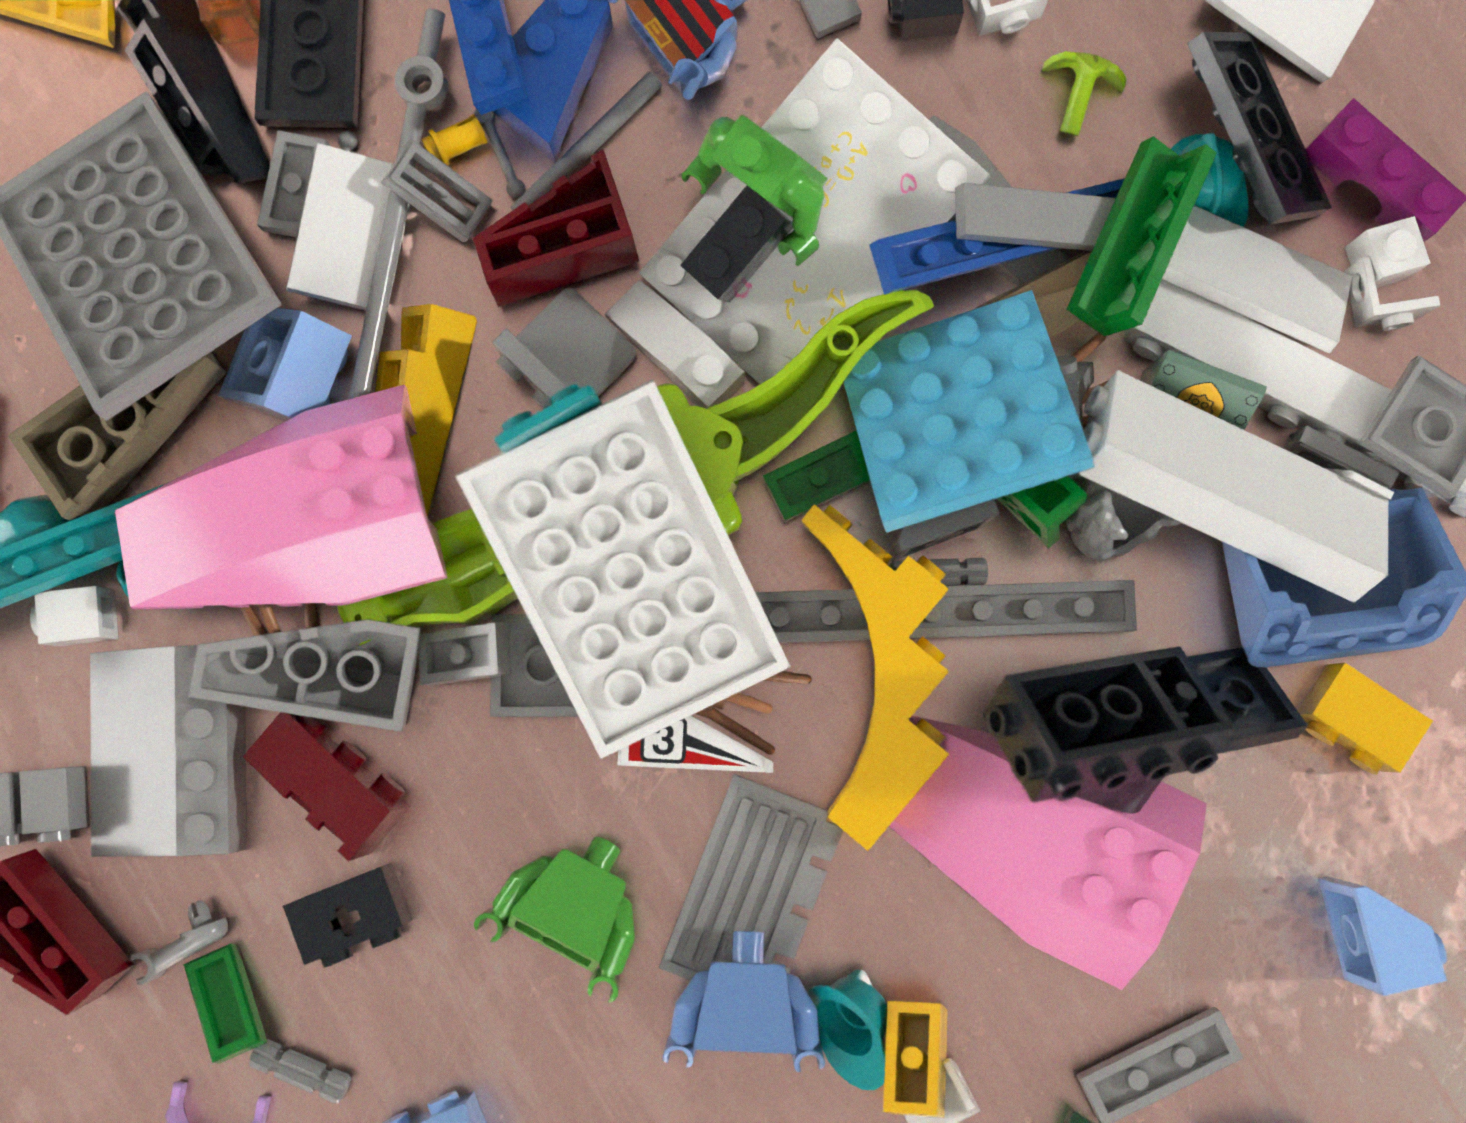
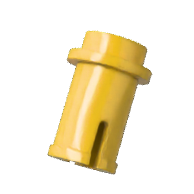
(455, 139)

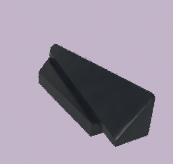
(193, 87)

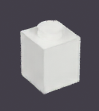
(1394, 251)
(75, 616)

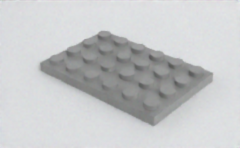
(129, 256)

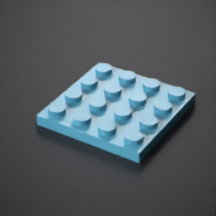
(964, 412)

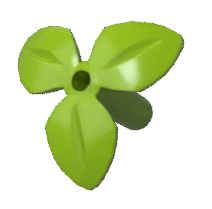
(1087, 69)

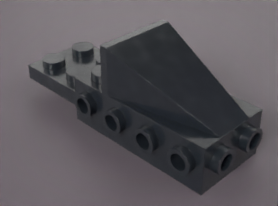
(1133, 719)

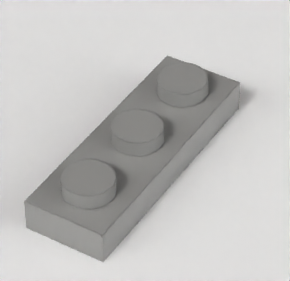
(1159, 1066)

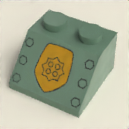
(1205, 387)

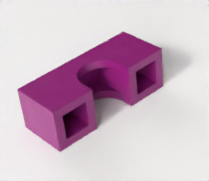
(1368, 152)

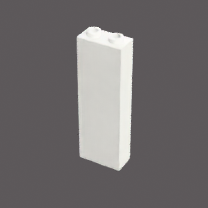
(1236, 487)

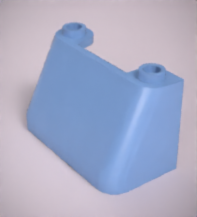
(1299, 622)

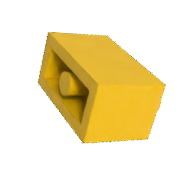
(1363, 719)
(914, 1059)

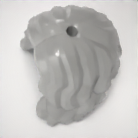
(1112, 522)

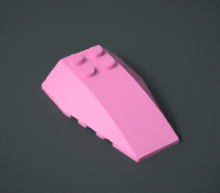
(290, 517)
(1054, 871)

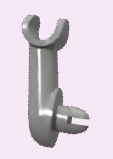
(202, 935)

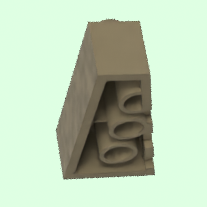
(90, 460)

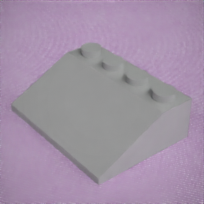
(163, 762)

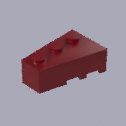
(559, 237)
(328, 782)
(52, 938)

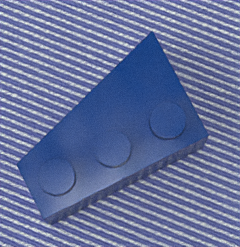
(556, 58)

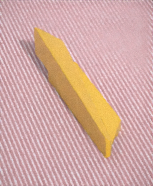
(432, 369)

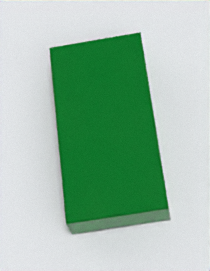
(225, 1003)

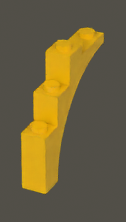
(896, 751)

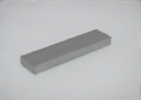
(1029, 216)

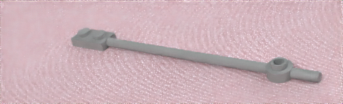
(407, 80)

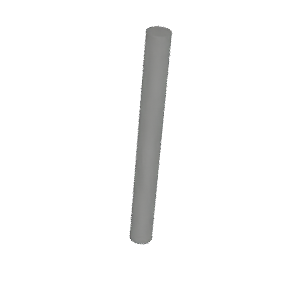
(593, 138)

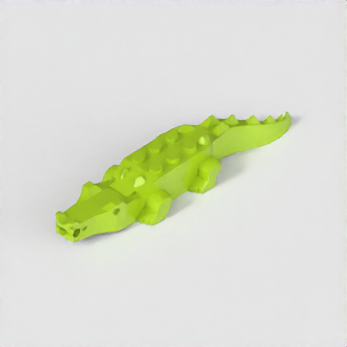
(721, 441)

